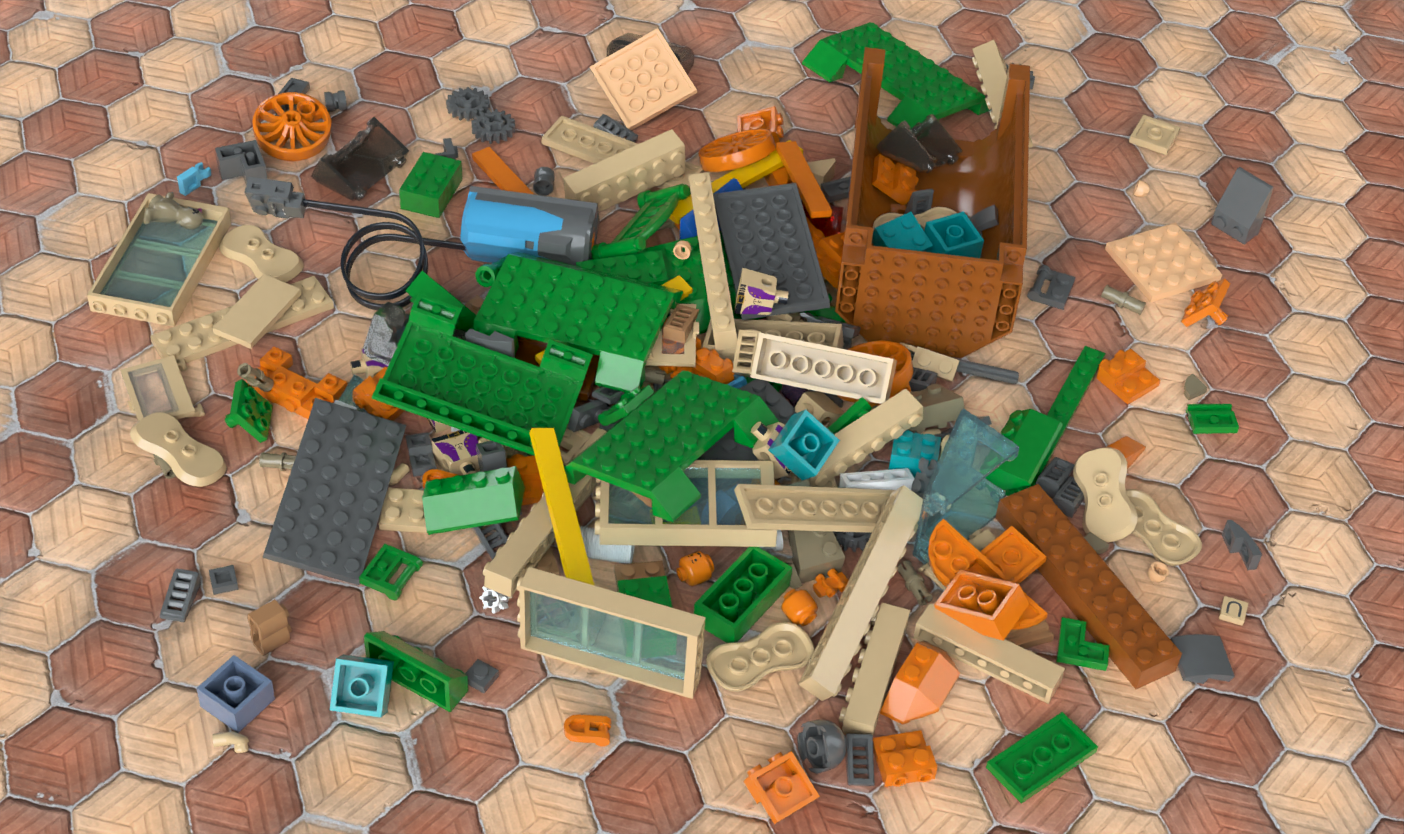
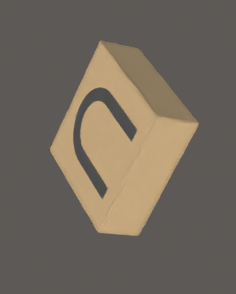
(1233, 610)

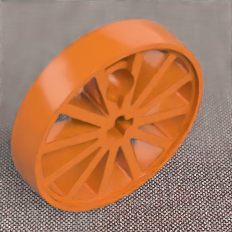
(292, 125)
(736, 150)
(891, 350)

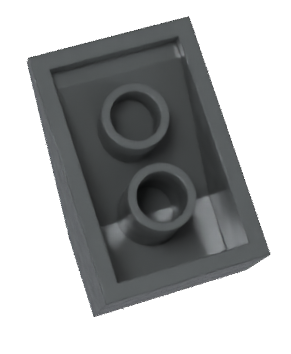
(1242, 206)

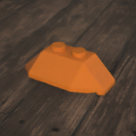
(920, 684)

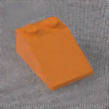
(983, 603)

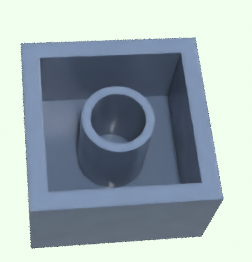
(235, 693)

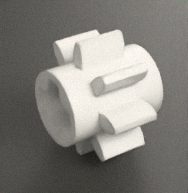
(489, 600)

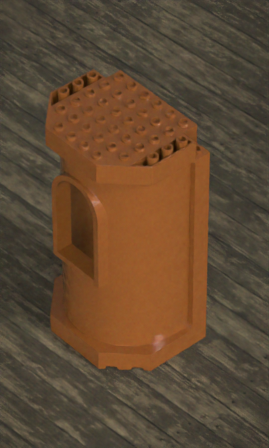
(929, 297)

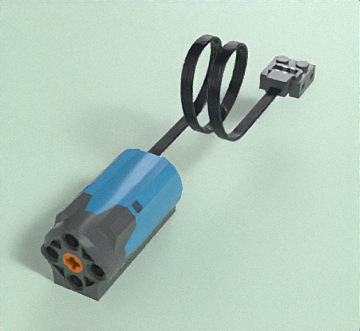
(491, 228)

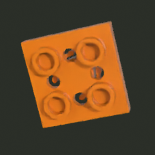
(1207, 303)

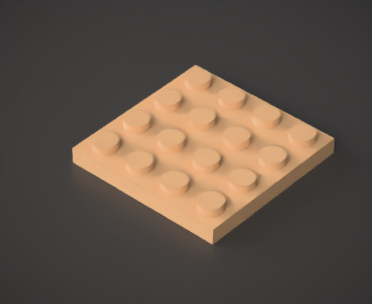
(643, 79)
(1163, 262)

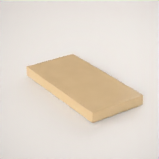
(257, 311)

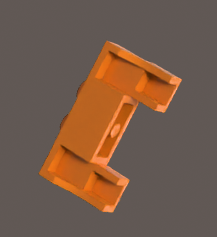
(293, 390)

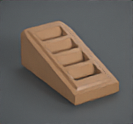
(676, 333)

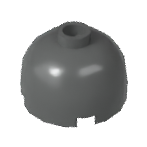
(822, 745)

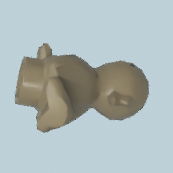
(168, 210)

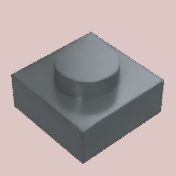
(223, 579)
(481, 675)

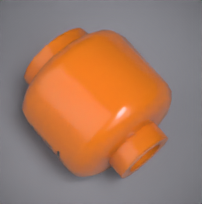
(695, 568)
(799, 607)

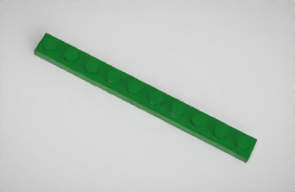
(1070, 399)

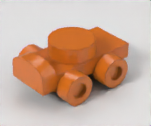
(830, 585)

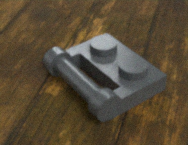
(1058, 290)

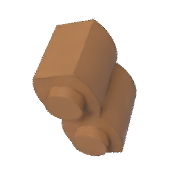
(269, 627)

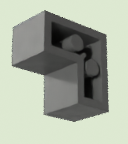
(240, 160)

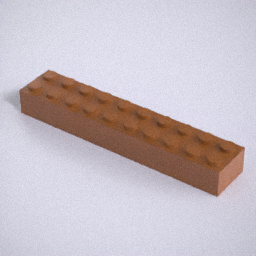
(1091, 588)

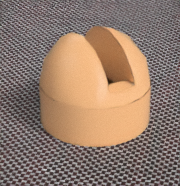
(1141, 189)
(678, 249)
(1161, 573)

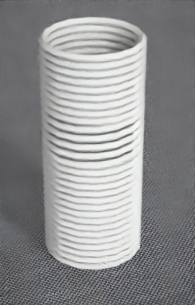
(612, 553)

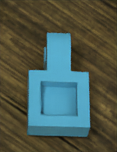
(191, 178)

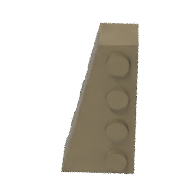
(938, 407)
(814, 550)

